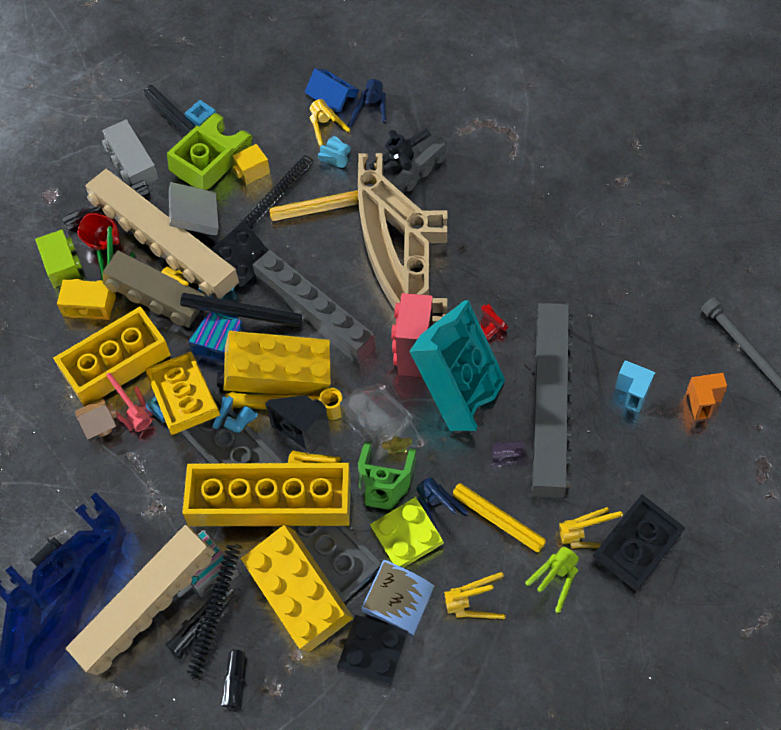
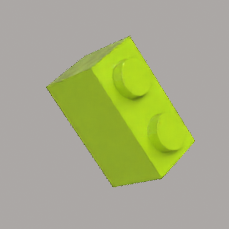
(58, 257)

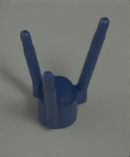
(372, 94)
(433, 493)

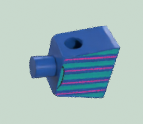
(212, 334)

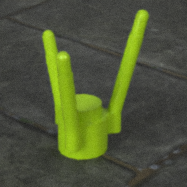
(561, 564)

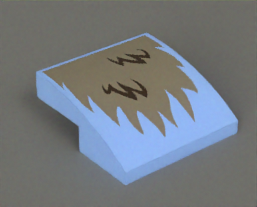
(398, 597)

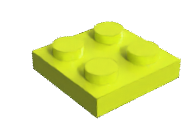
(406, 533)

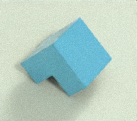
(636, 382)

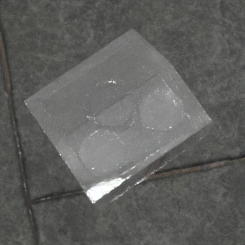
(374, 414)

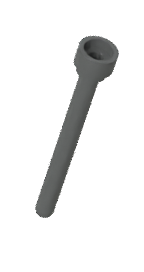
(714, 309)

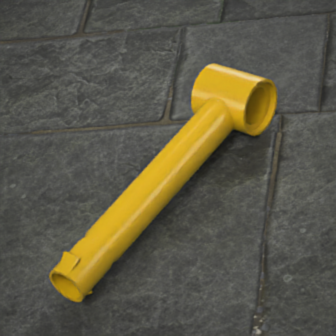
(258, 401)

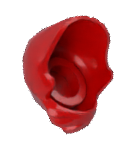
(94, 231)

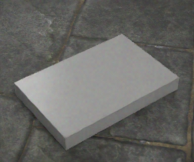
(193, 209)

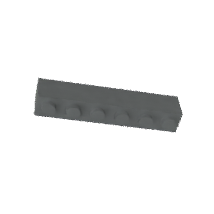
(315, 307)

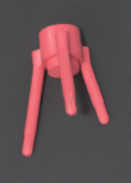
(137, 417)

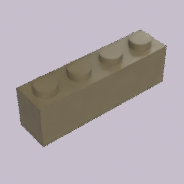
(150, 288)

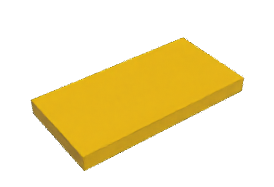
(182, 393)

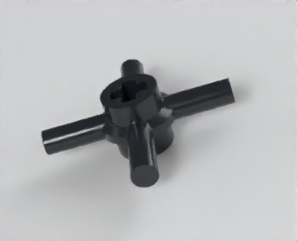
(401, 149)

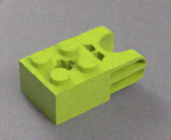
(206, 153)

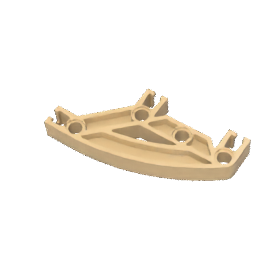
(388, 203)

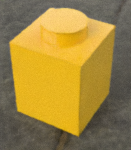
(250, 164)

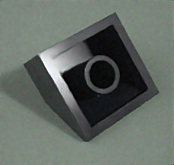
(299, 420)

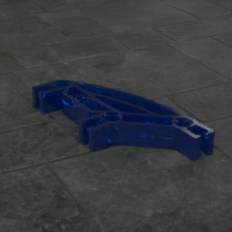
(35, 647)

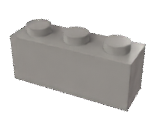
(129, 154)

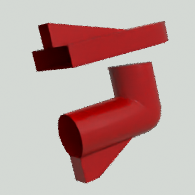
(491, 330)

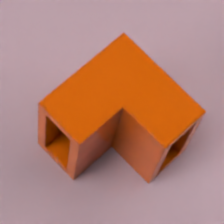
(704, 393)

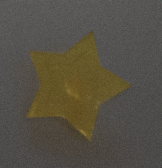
(397, 444)

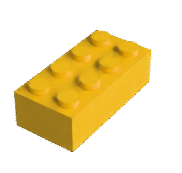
(120, 349)
(276, 364)
(296, 588)

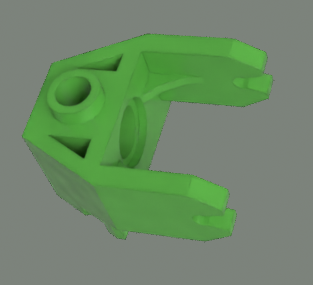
(394, 483)

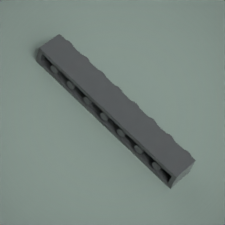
(551, 403)

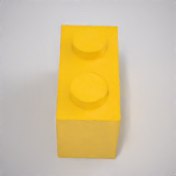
(85, 299)

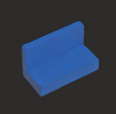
(330, 88)

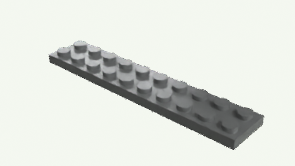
(334, 548)

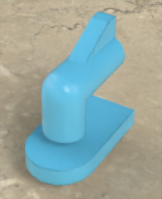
(334, 152)

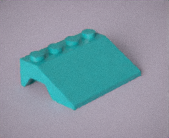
(458, 366)

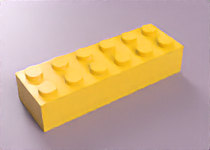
(267, 494)

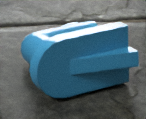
(236, 425)

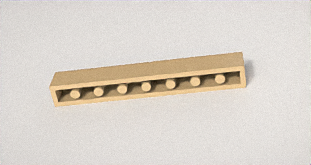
(152, 227)

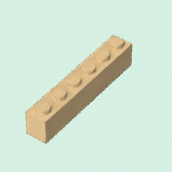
(140, 601)

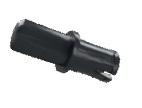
(233, 679)

